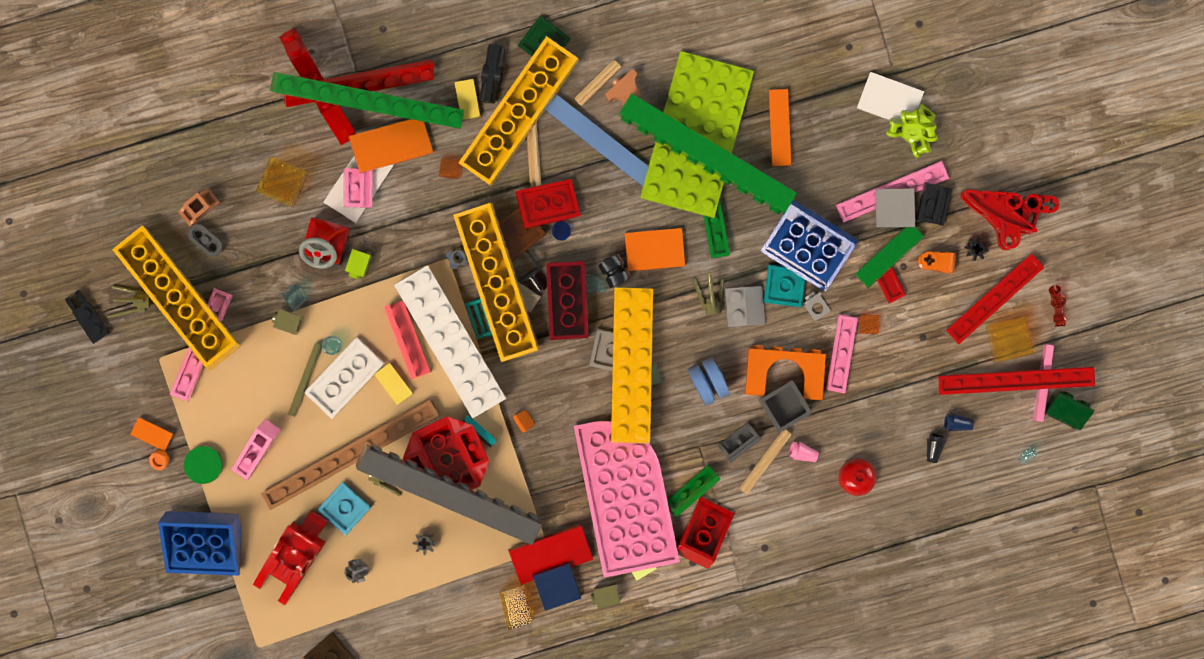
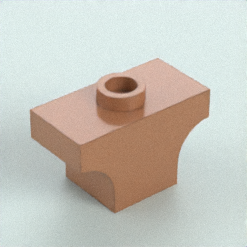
(623, 88)
(198, 206)

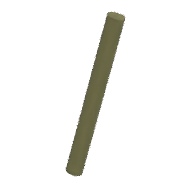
(304, 380)

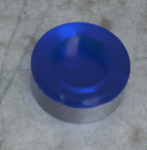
(561, 231)

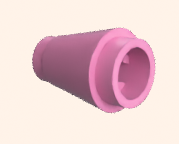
(802, 452)

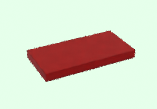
(550, 551)

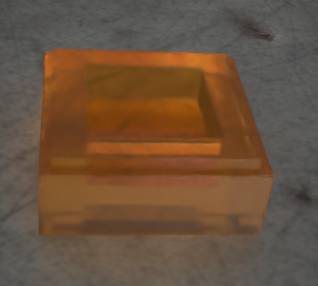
(449, 168)
(868, 324)

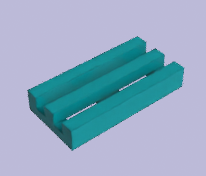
(474, 303)
(481, 432)

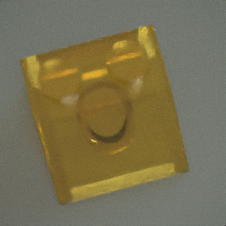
(516, 606)

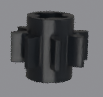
(979, 245)

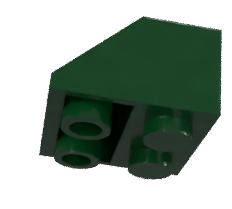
(1067, 410)

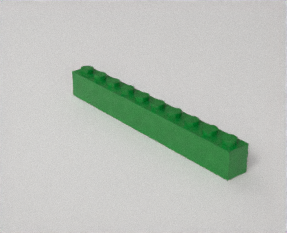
(366, 100)
(707, 154)

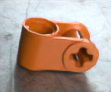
(941, 261)

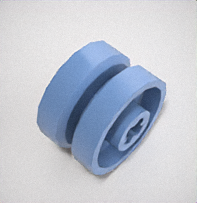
(708, 381)

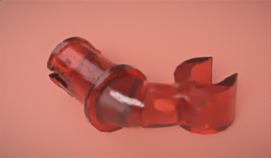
(1058, 302)

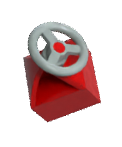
(324, 242)

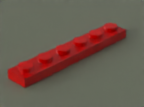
(994, 299)

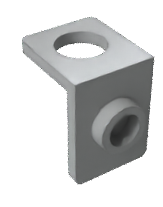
(812, 299)

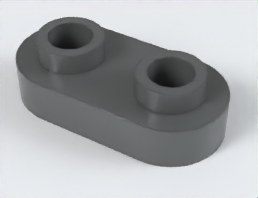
(206, 240)

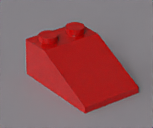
(704, 533)

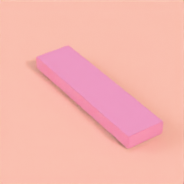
(841, 353)
(1041, 396)

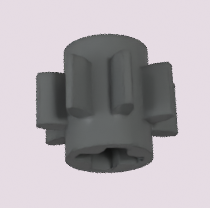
(420, 546)
(356, 571)

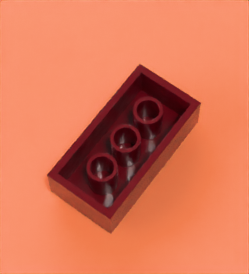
(567, 300)

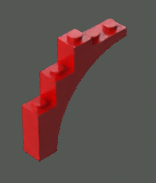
(308, 69)

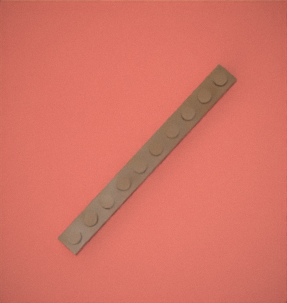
(349, 455)

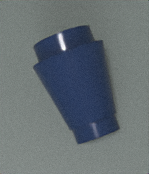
(956, 422)

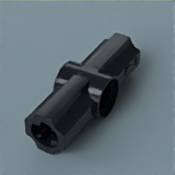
(491, 73)

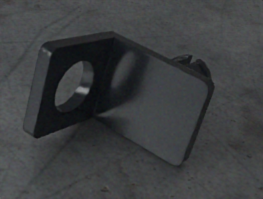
(532, 276)

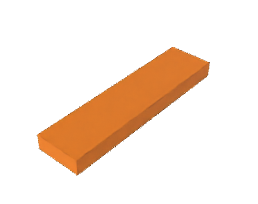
(779, 127)

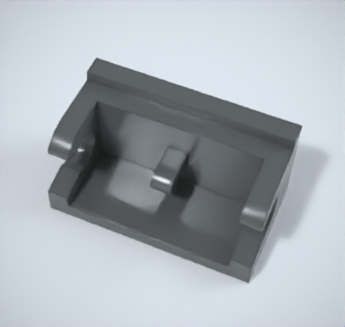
(739, 442)

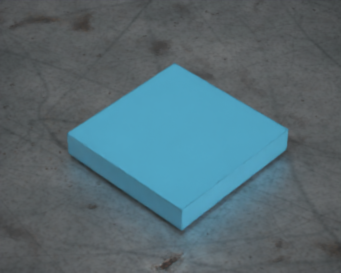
(344, 508)

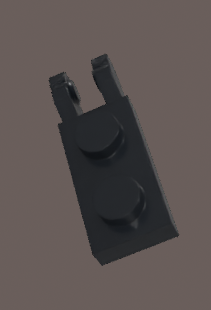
(88, 318)

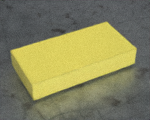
(467, 98)
(393, 383)

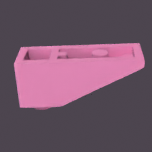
(256, 449)

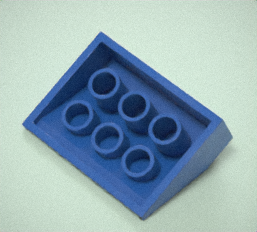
(809, 245)
(201, 542)

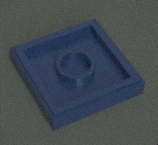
(556, 586)

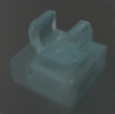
(295, 297)

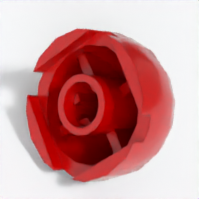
(857, 477)

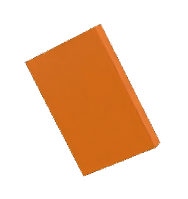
(654, 249)

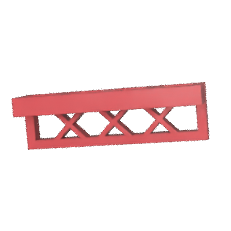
(407, 339)

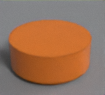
(159, 459)

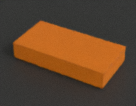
(151, 434)

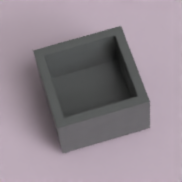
(785, 406)

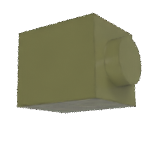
(287, 321)
(605, 596)

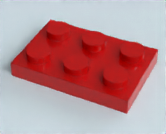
(547, 203)

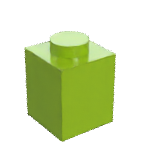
(358, 264)

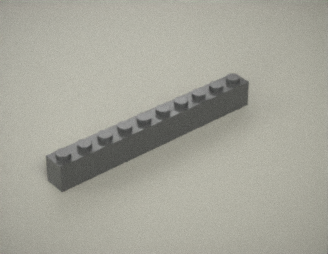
(448, 494)

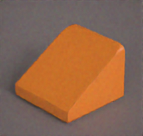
(524, 420)

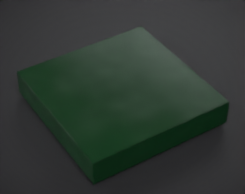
(538, 33)

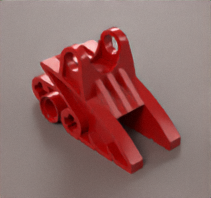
(1003, 218)
(293, 554)

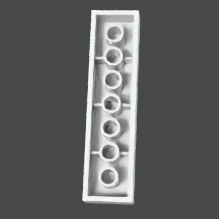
(450, 341)

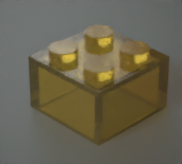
(282, 182)
(1010, 339)

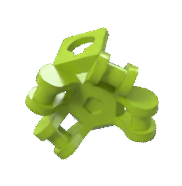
(914, 129)

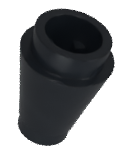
(935, 445)

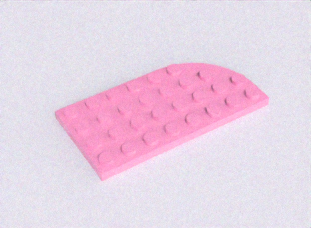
(625, 502)

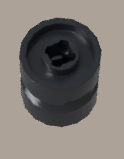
(615, 271)

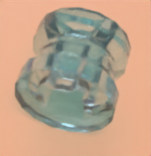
(335, 343)

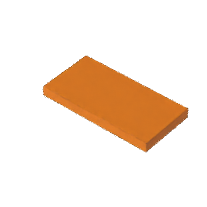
(390, 145)

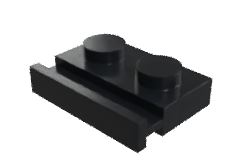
(934, 203)

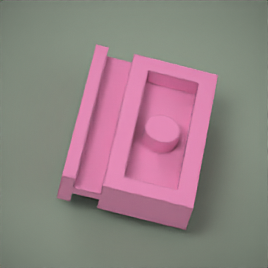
(357, 188)

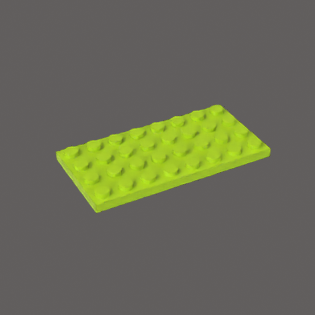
(710, 101)

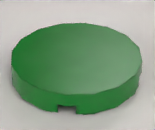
(203, 465)

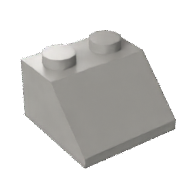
(744, 306)

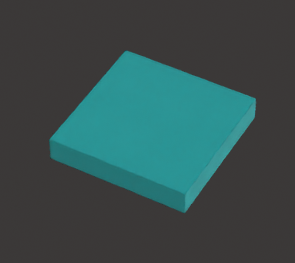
(783, 287)

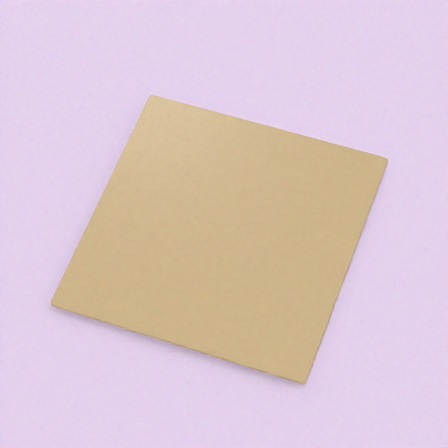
(261, 384)

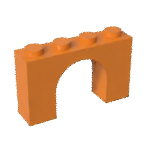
(811, 365)

